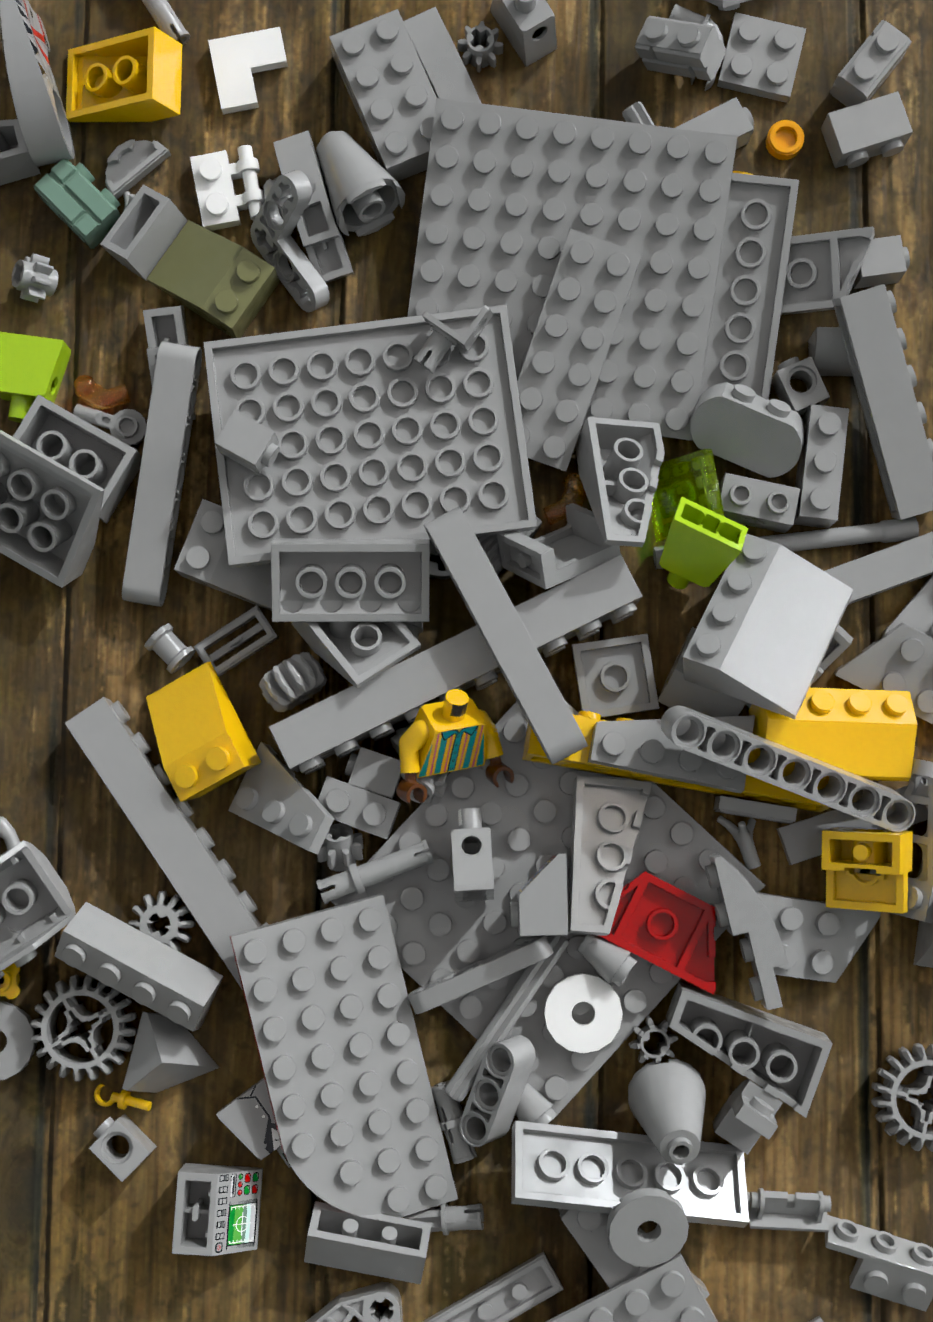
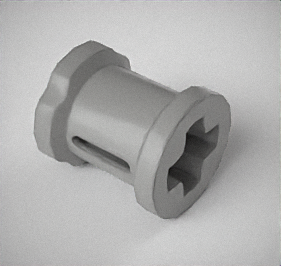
(169, 648)

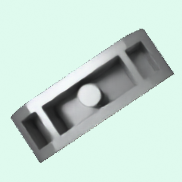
(748, 429)

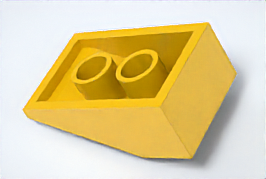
(125, 78)
(199, 733)

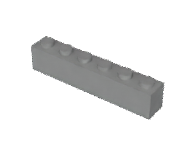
(888, 399)

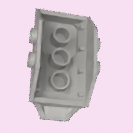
(31, 904)

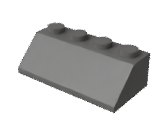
(139, 966)

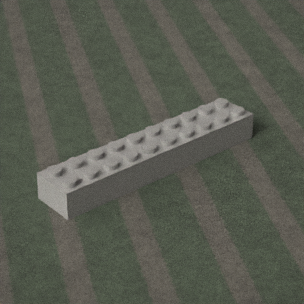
(456, 663)

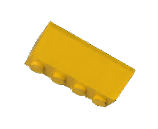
(848, 728)

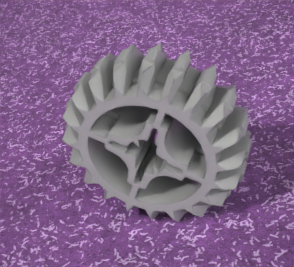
(55, 1044)
(891, 1088)

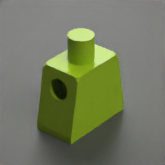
(30, 369)
(700, 545)

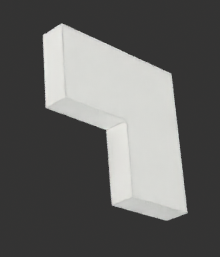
(240, 56)

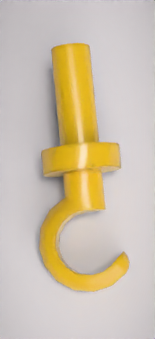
(122, 1099)

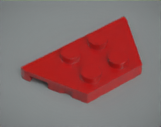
(667, 929)

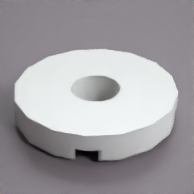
(588, 1036)

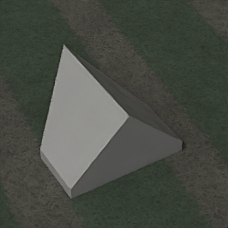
(164, 1056)

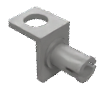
(444, 337)

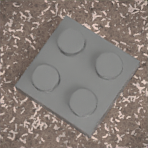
(761, 57)
(615, 676)

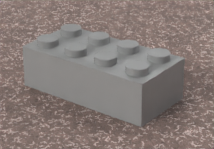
(388, 91)

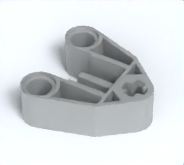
(362, 1304)

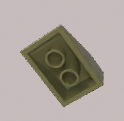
(215, 278)

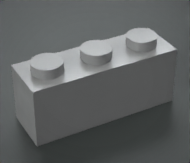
(821, 466)
(368, 1243)

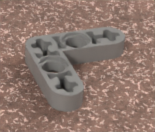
(274, 241)

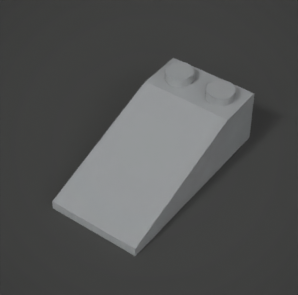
(206, 561)

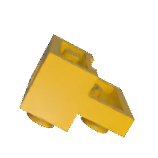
(867, 849)

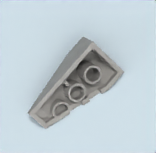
(620, 475)

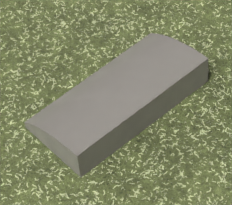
(350, 580)

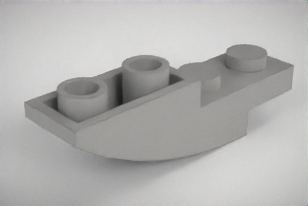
(317, 224)
(745, 913)

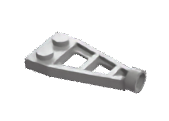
(921, 888)

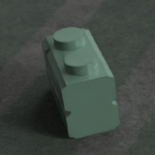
(78, 202)

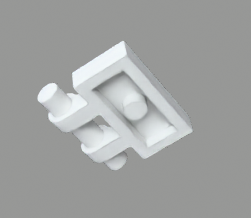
(216, 190)

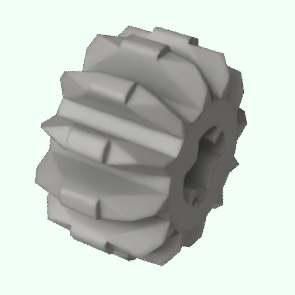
(292, 682)
(163, 909)

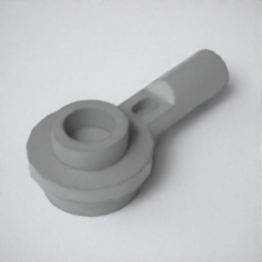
(125, 425)

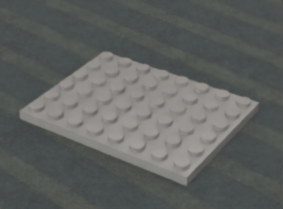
(371, 433)

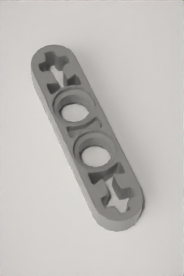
(480, 974)

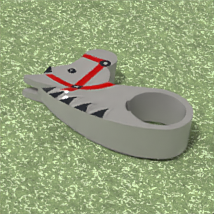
(33, 84)

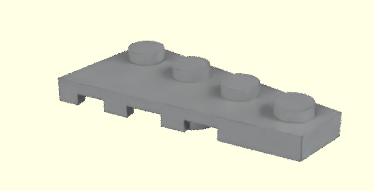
(646, 750)
(603, 839)

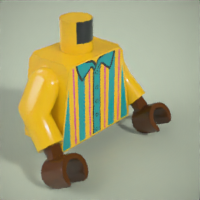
(448, 739)

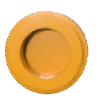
(784, 139)

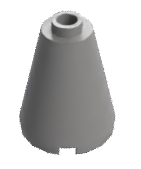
(357, 185)
(670, 1108)

